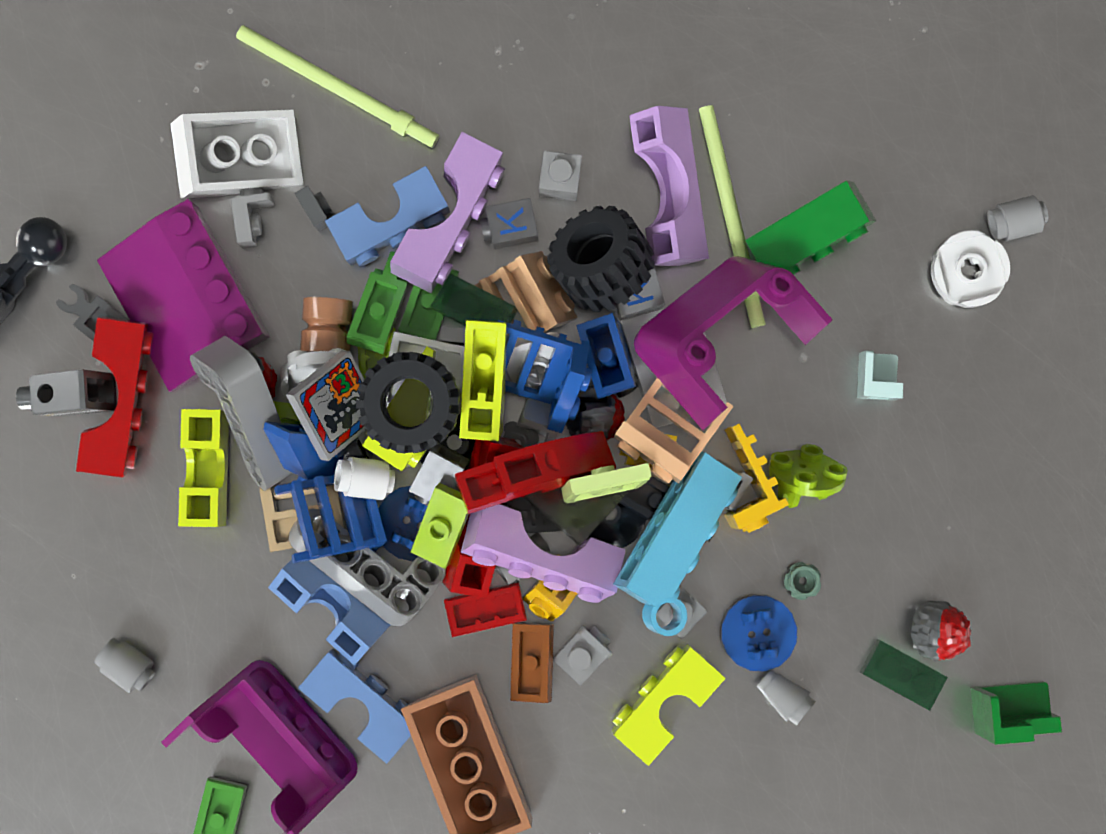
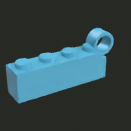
(674, 539)

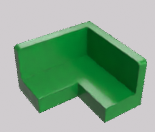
(1013, 712)

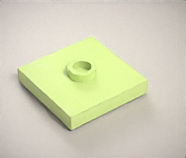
(605, 482)

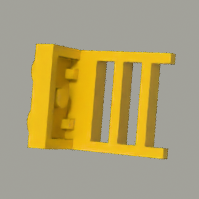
(754, 513)

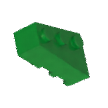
(813, 229)

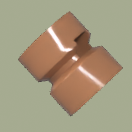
(326, 323)

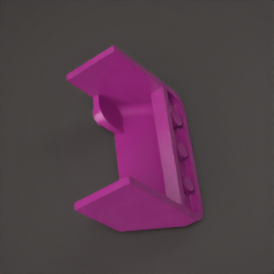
(680, 352)
(281, 737)

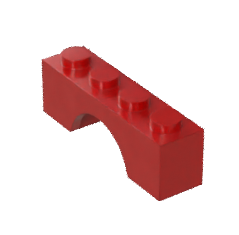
(121, 348)
(462, 573)

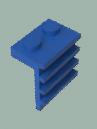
(562, 378)
(360, 516)

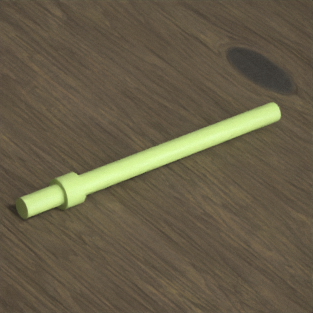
(400, 122)
(729, 204)

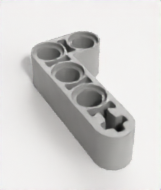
(246, 403)
(390, 581)

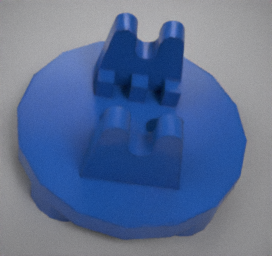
(398, 534)
(762, 650)

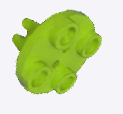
(806, 474)

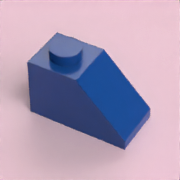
(607, 355)
(297, 451)

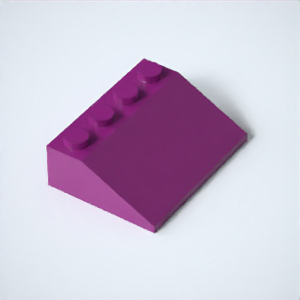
(183, 288)

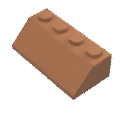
(467, 761)

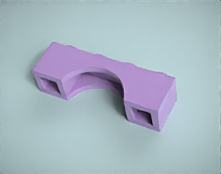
(665, 142)
(426, 252)
(500, 539)

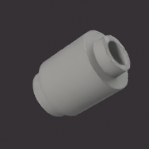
(1017, 218)
(125, 665)

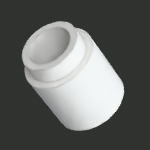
(364, 478)

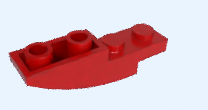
(533, 469)

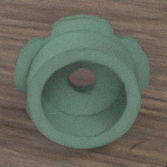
(812, 584)

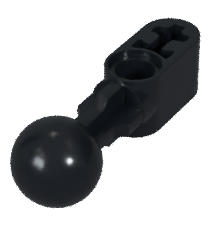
(38, 243)

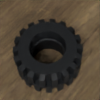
(601, 258)
(374, 396)

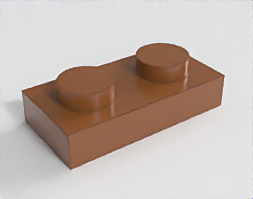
(532, 662)

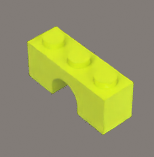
(206, 450)
(685, 675)

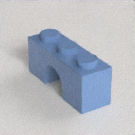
(419, 207)
(356, 625)
(339, 679)

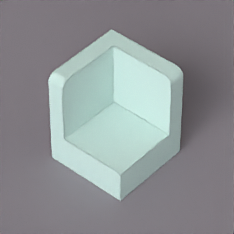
(878, 376)

